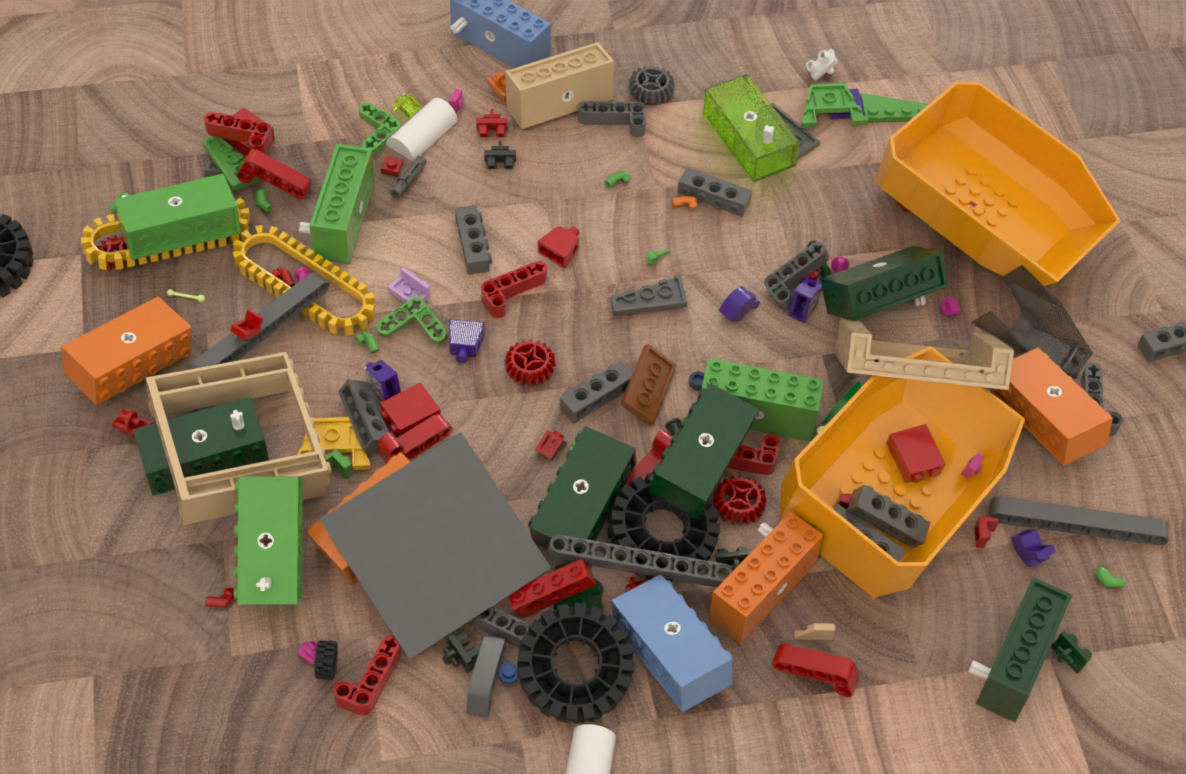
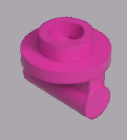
(839, 264)
(950, 307)
(308, 652)

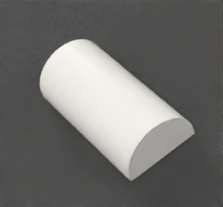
(423, 129)
(591, 750)

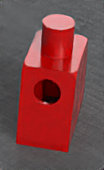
(559, 245)

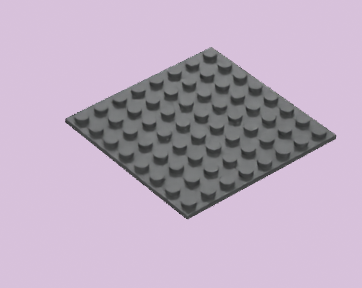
(435, 545)

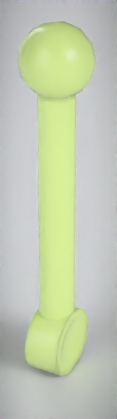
(200, 298)

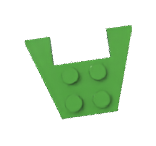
(831, 99)

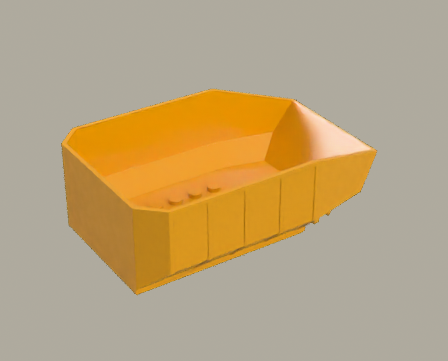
(1033, 187)
(855, 453)

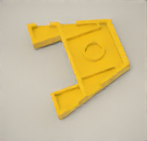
(339, 435)

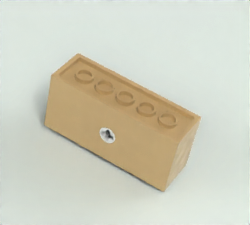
(559, 84)

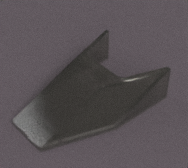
(1041, 324)

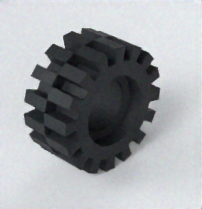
(326, 659)

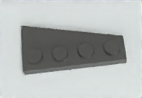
(660, 296)

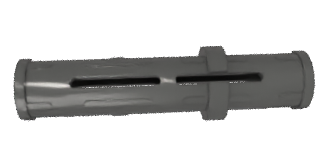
(398, 189)

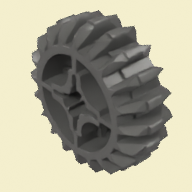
(651, 88)

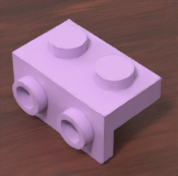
(409, 286)

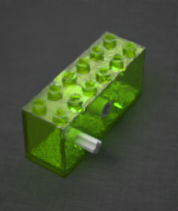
(750, 127)

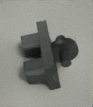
(500, 154)
(732, 559)
(456, 644)

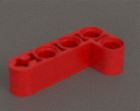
(225, 126)
(274, 173)
(497, 290)
(415, 440)
(757, 456)
(647, 464)
(818, 666)
(372, 674)

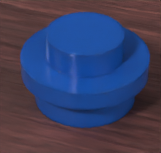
(508, 673)

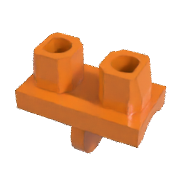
(498, 84)

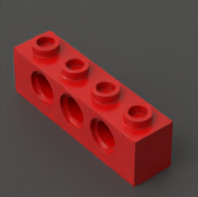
(552, 588)

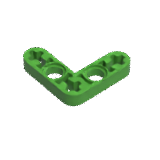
(383, 126)
(416, 314)

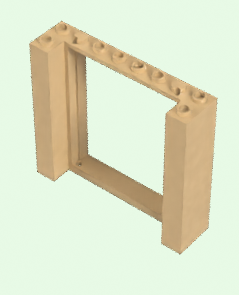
(983, 365)
(213, 493)

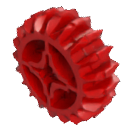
(530, 362)
(738, 507)

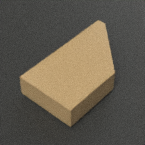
(816, 631)

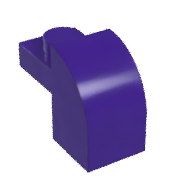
(738, 303)
(1030, 547)

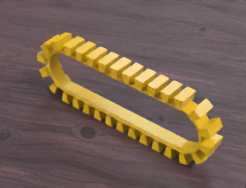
(92, 252)
(317, 264)

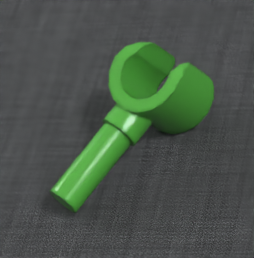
(653, 257)

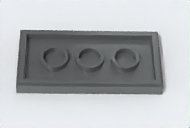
(806, 140)

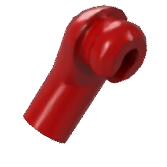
(285, 275)
(222, 601)

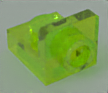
(407, 105)

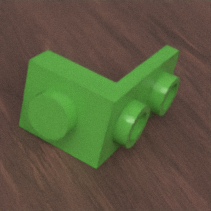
(341, 463)

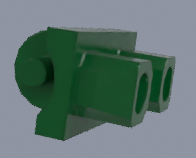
(1070, 652)

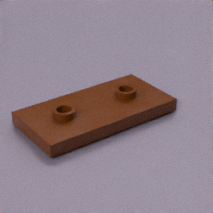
(648, 385)

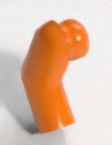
(691, 201)

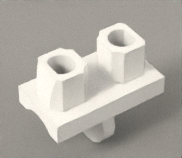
(823, 64)

